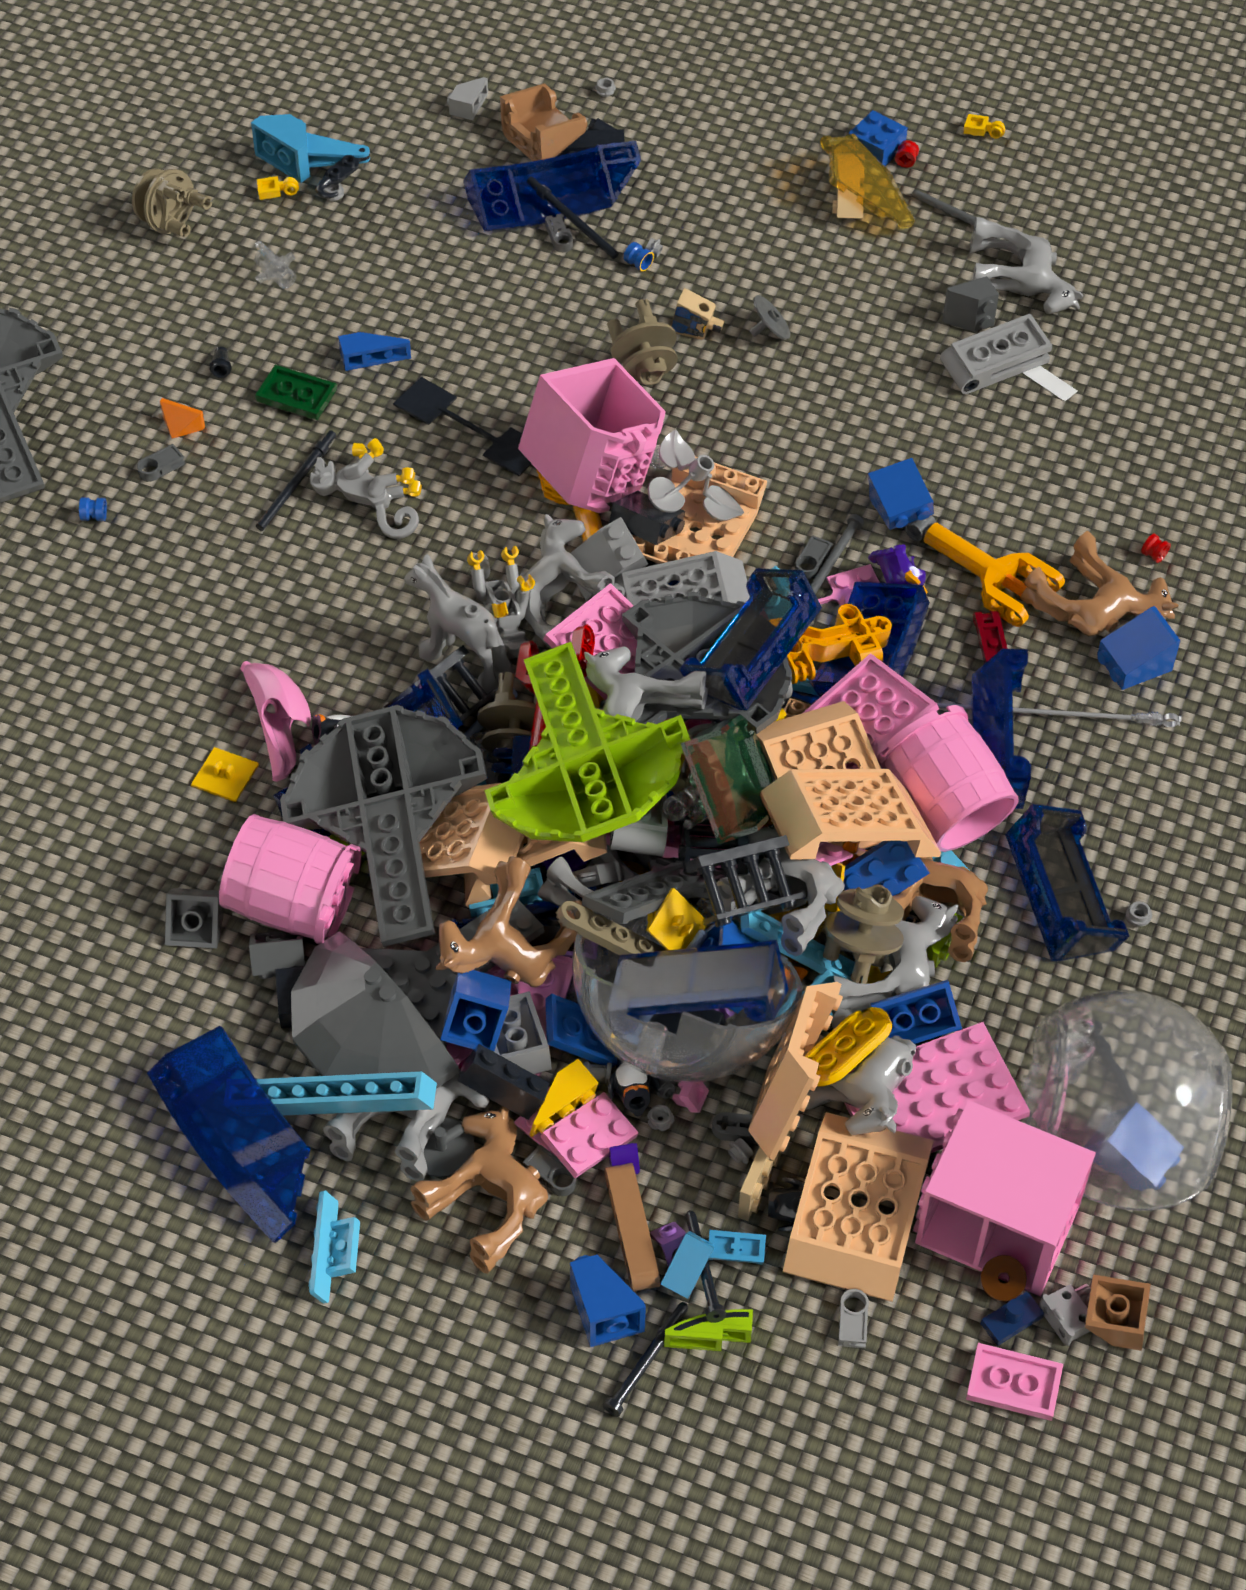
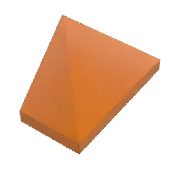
(181, 418)

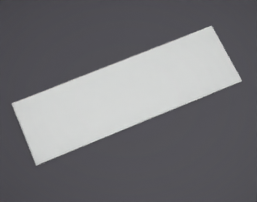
(1051, 382)

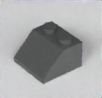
(971, 305)
(193, 918)
(275, 951)

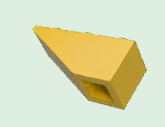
(569, 1089)

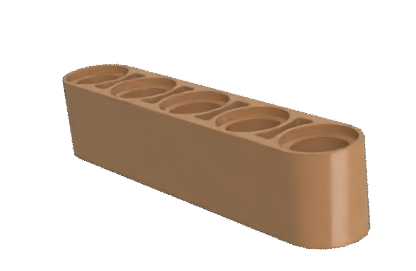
(632, 1227)

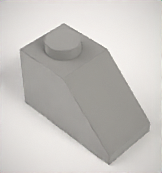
(468, 98)

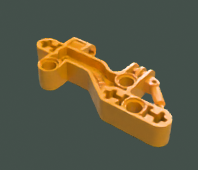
(849, 637)

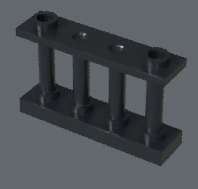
(456, 661)
(686, 853)
(728, 860)

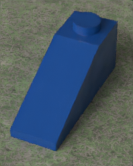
(369, 349)

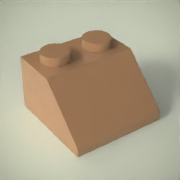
(1118, 1311)

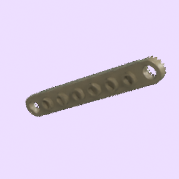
(604, 931)

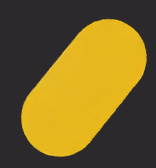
(849, 1044)

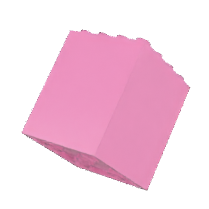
(1002, 1193)

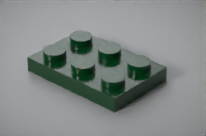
(296, 392)

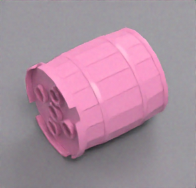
(950, 777)
(289, 878)

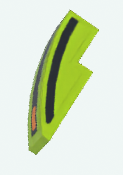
(703, 1335)

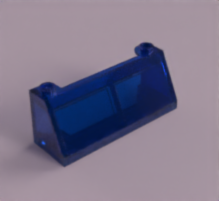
(993, 714)

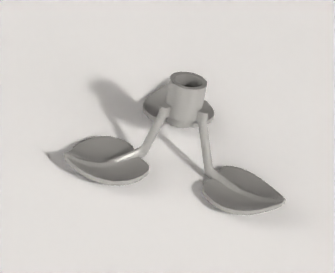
(664, 496)

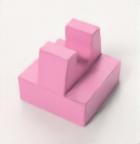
(691, 1096)

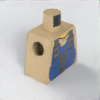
(695, 316)

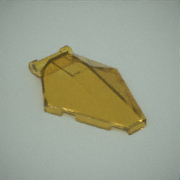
(865, 176)

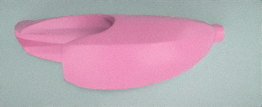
(275, 687)

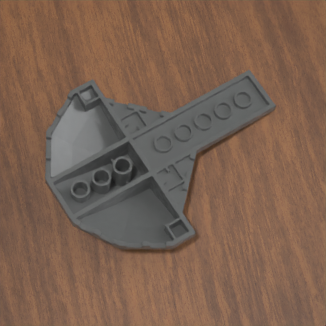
(23, 354)
(687, 628)
(382, 788)
(647, 891)
(381, 1006)

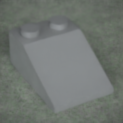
(609, 550)
(523, 1036)

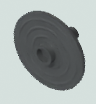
(770, 318)
(447, 1148)

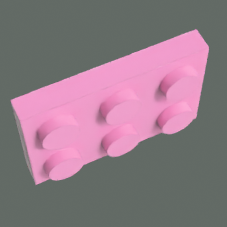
(588, 1133)
(1014, 1381)

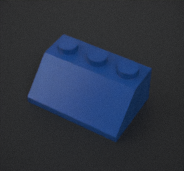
(922, 1013)

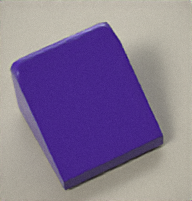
(625, 1154)

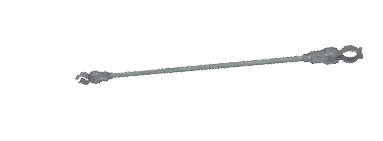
(1150, 718)

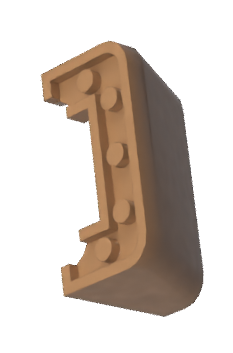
(536, 124)

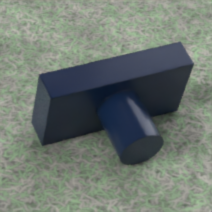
(1012, 1318)

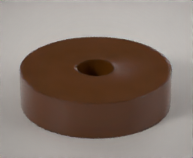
(1003, 1265)

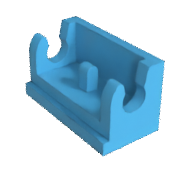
(737, 1246)
(687, 1264)

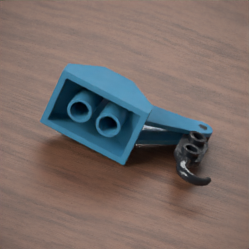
(288, 147)

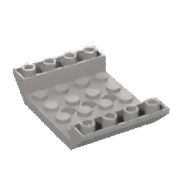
(706, 573)

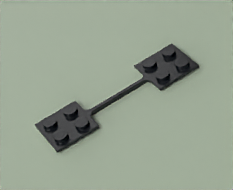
(428, 401)

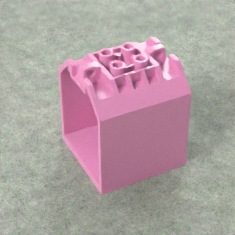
(592, 433)

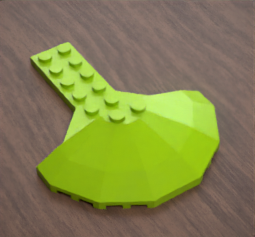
(589, 766)

